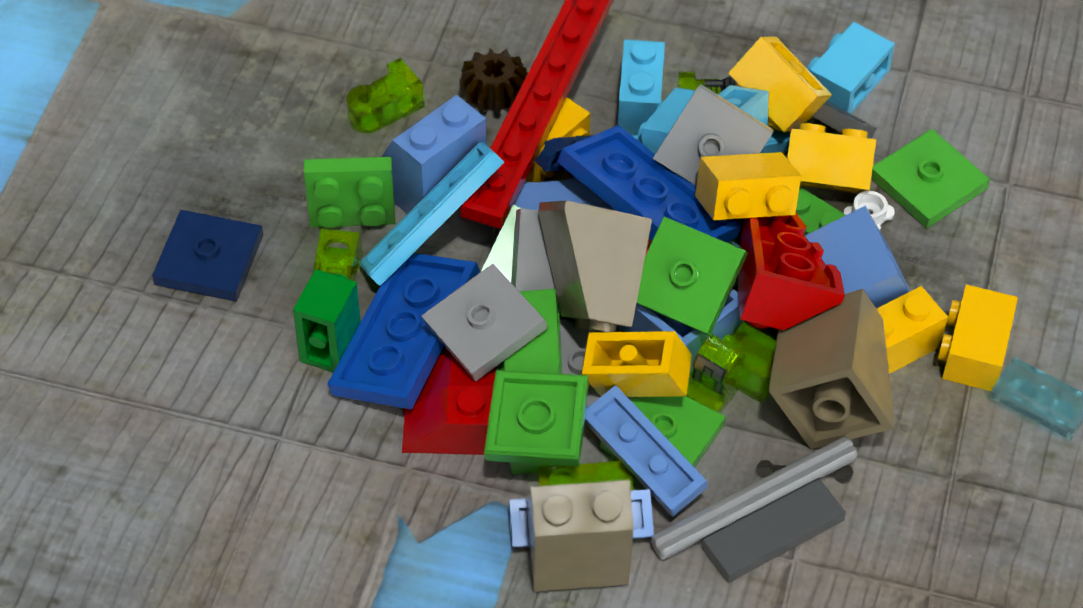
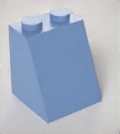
(433, 149)
(861, 256)

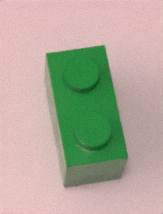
(326, 319)

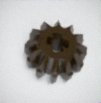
(492, 80)

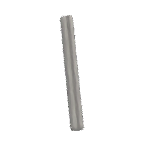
(753, 497)

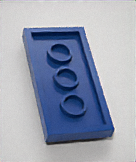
(636, 184)
(392, 344)

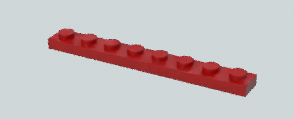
(536, 108)

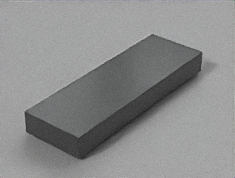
(773, 530)

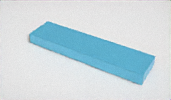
(430, 213)

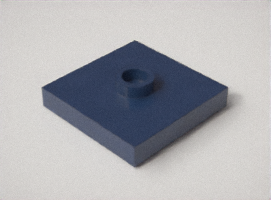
(208, 255)

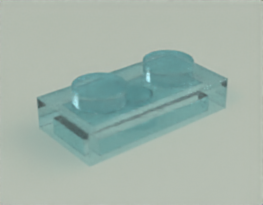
(1040, 397)

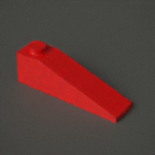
(784, 274)
(449, 411)

